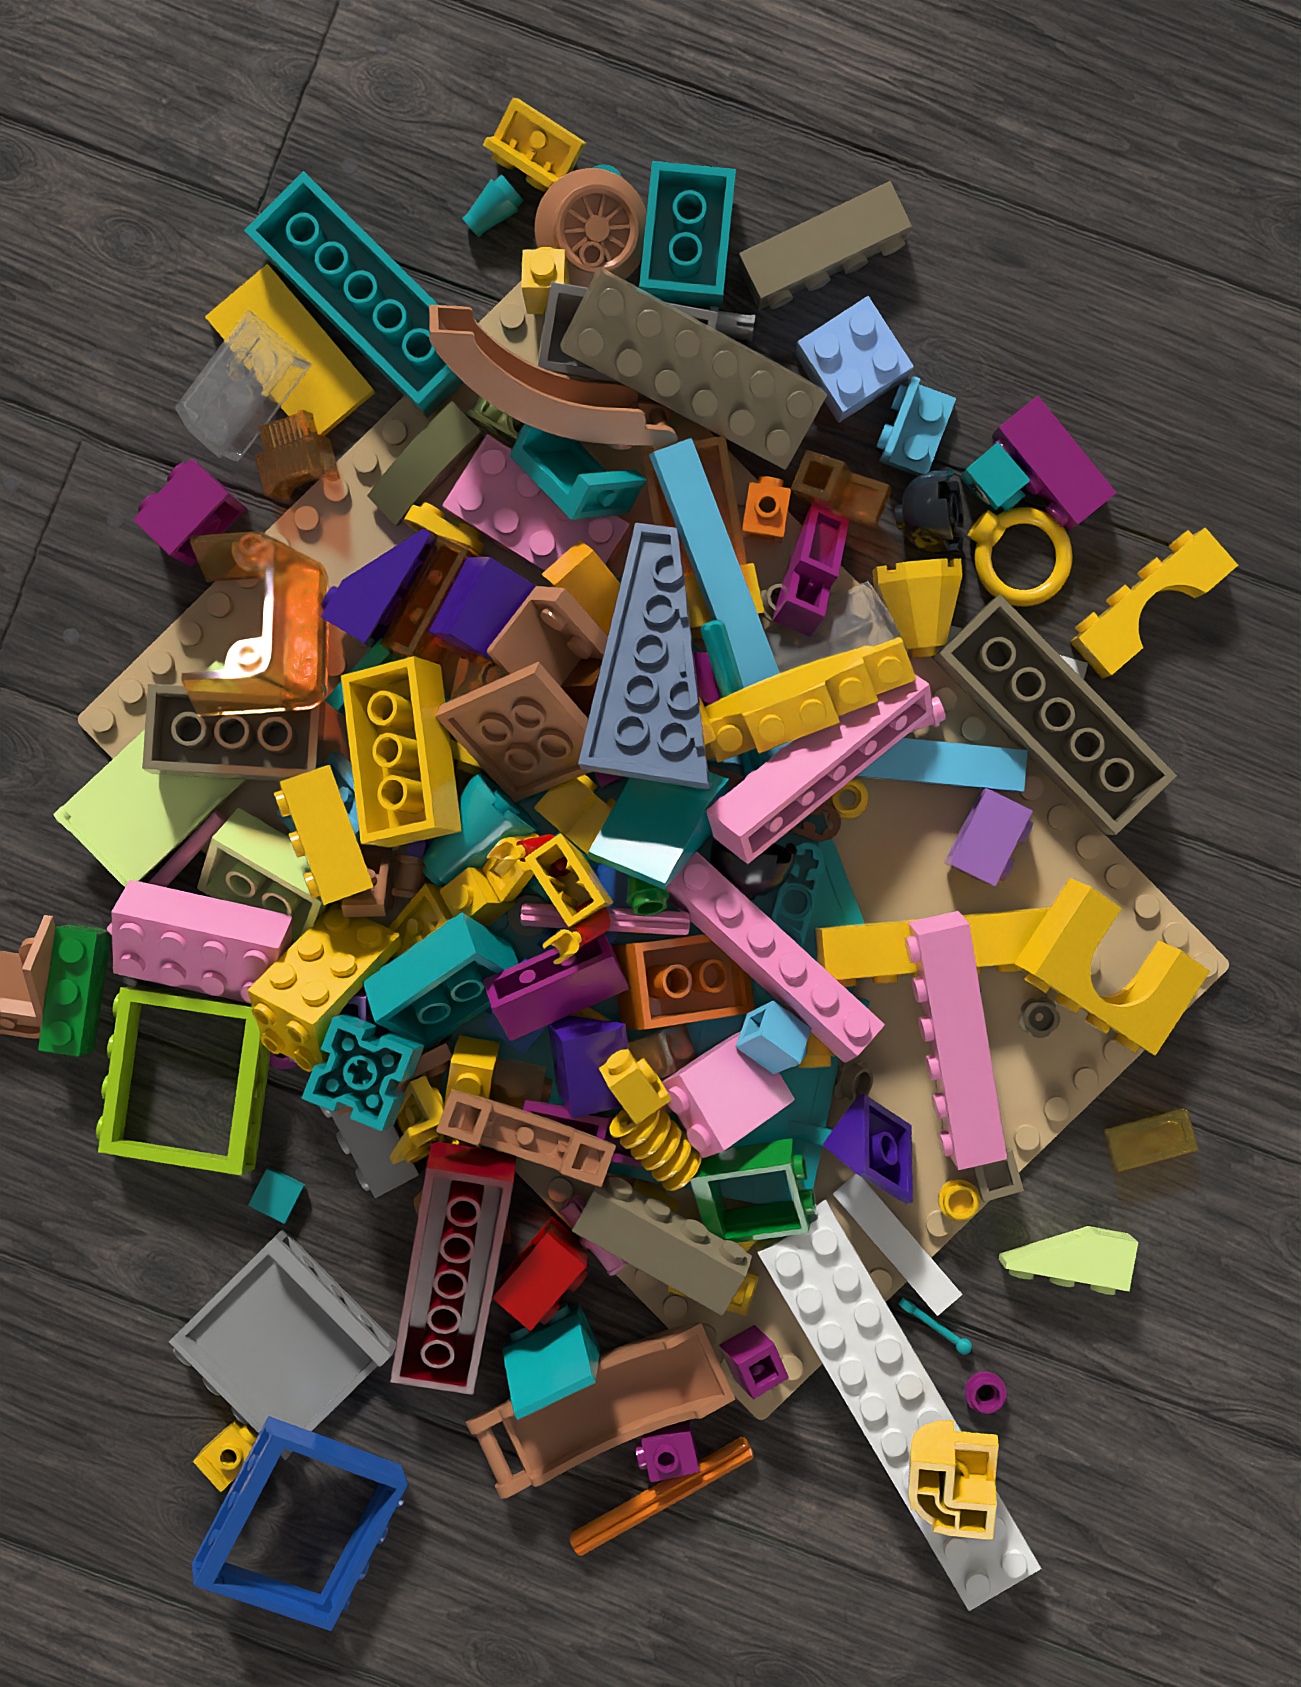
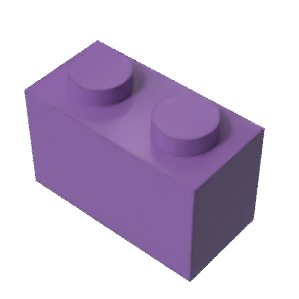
(990, 837)

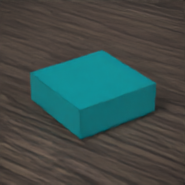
(276, 1195)

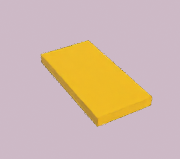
(332, 384)

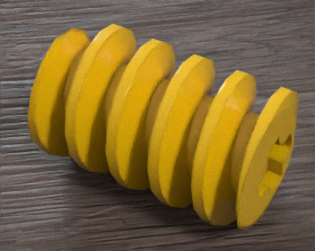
(659, 1146)

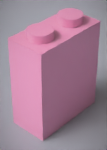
(724, 1096)

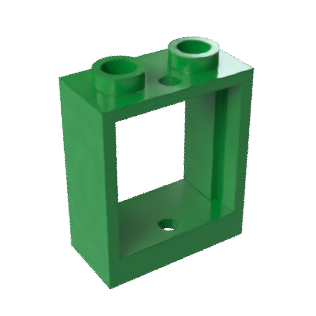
(759, 1220)

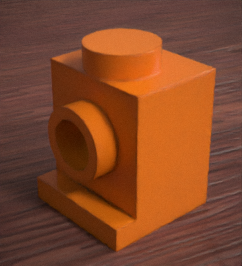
(763, 525)

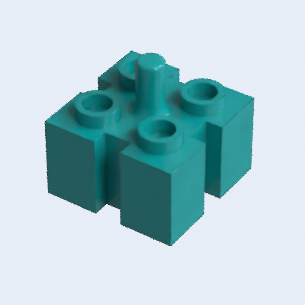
(363, 1071)

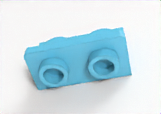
(916, 429)

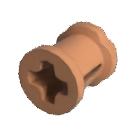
(409, 876)

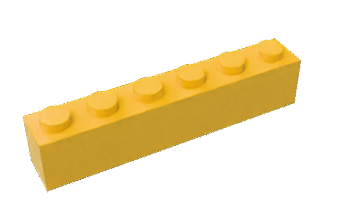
(881, 953)

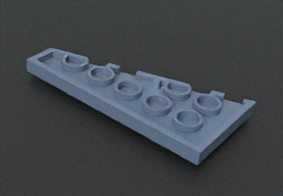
(647, 693)

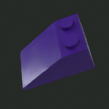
(373, 594)

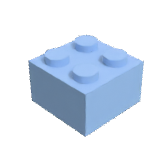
(853, 359)

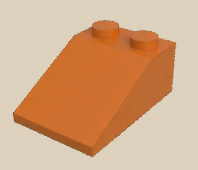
(680, 982)

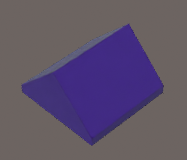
(480, 605)
(577, 1053)
(875, 1146)

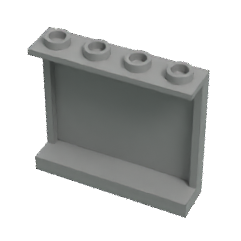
(282, 1340)

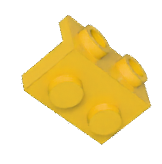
(534, 145)
(418, 1121)

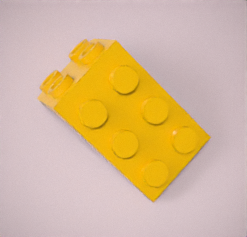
(316, 981)

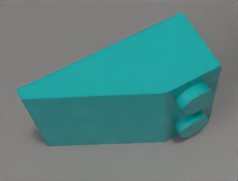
(656, 828)
(550, 1360)

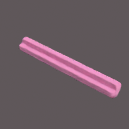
(621, 920)

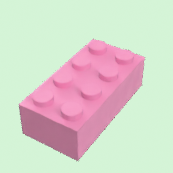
(520, 517)
(195, 940)

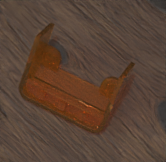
(291, 659)

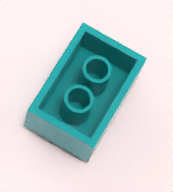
(687, 233)
(438, 981)

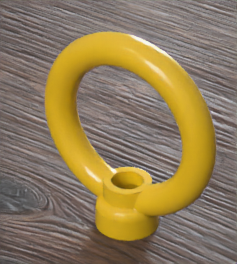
(988, 531)

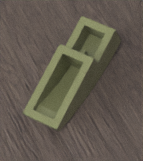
(425, 463)

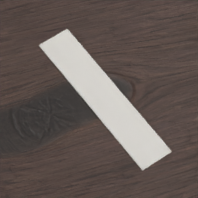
(897, 1244)

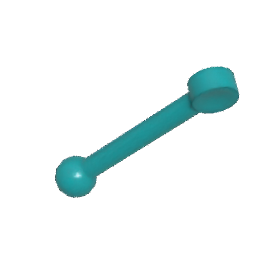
(963, 1345)

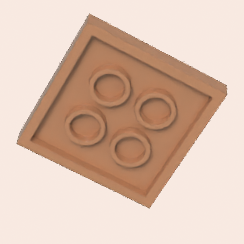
(520, 731)

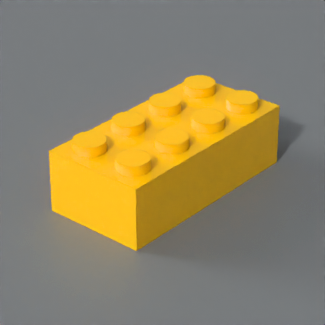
(400, 753)

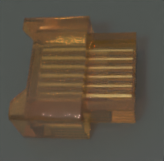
(293, 455)

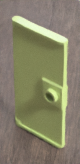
(139, 816)

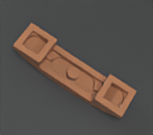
(526, 1136)

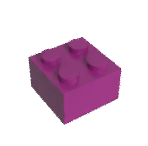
(186, 507)

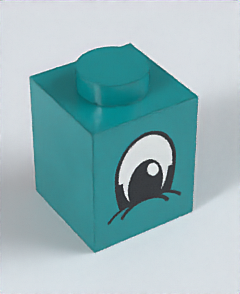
(996, 479)

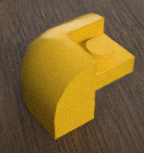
(954, 1480)

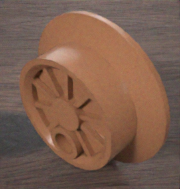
(595, 221)

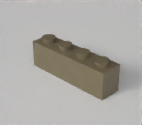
(825, 246)
(663, 1243)

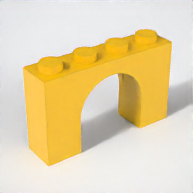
(1061, 960)

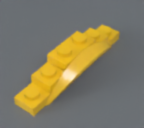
(805, 699)

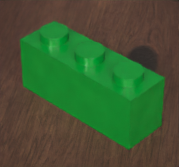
(74, 990)

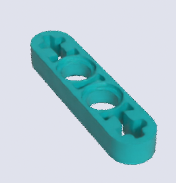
(796, 923)

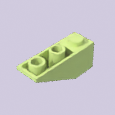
(1082, 1256)

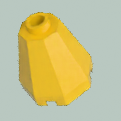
(921, 601)

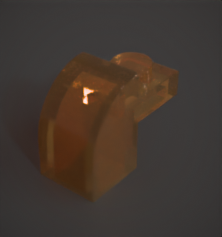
(838, 490)
(664, 1049)

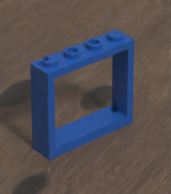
(238, 1583)

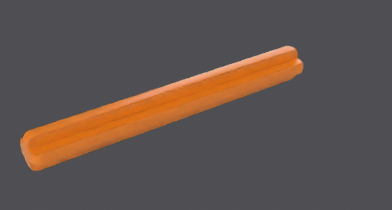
(660, 1497)

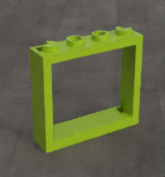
(249, 1092)

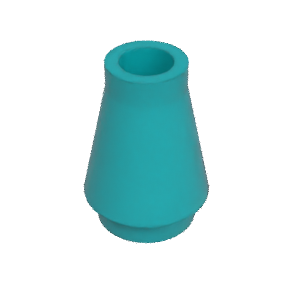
(493, 206)

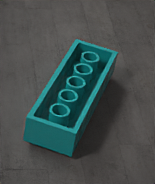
(355, 289)

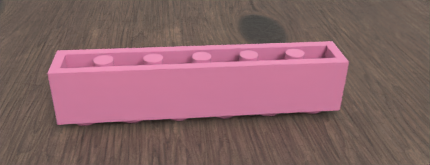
(813, 770)
(773, 959)
(957, 1040)

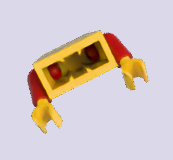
(568, 884)

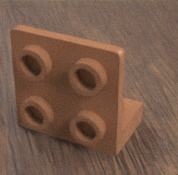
(550, 631)

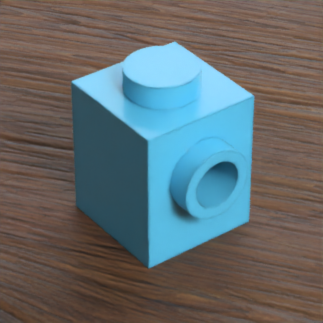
(774, 1037)

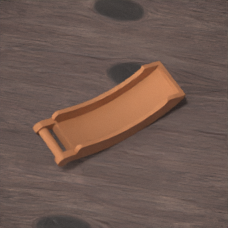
(541, 398)
(635, 1392)

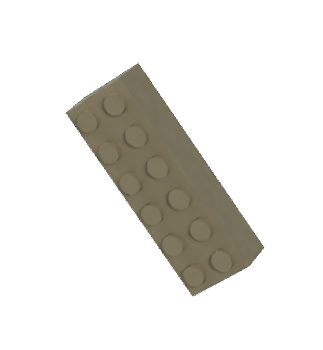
(692, 368)
(1054, 716)

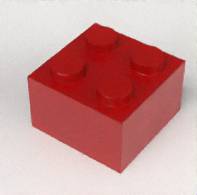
(541, 1275)

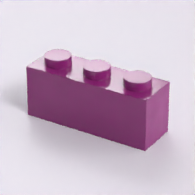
(1053, 464)
(545, 992)

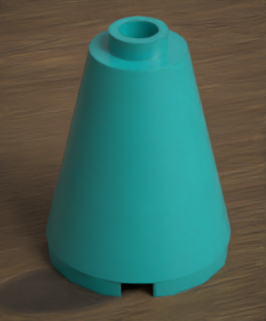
(485, 820)

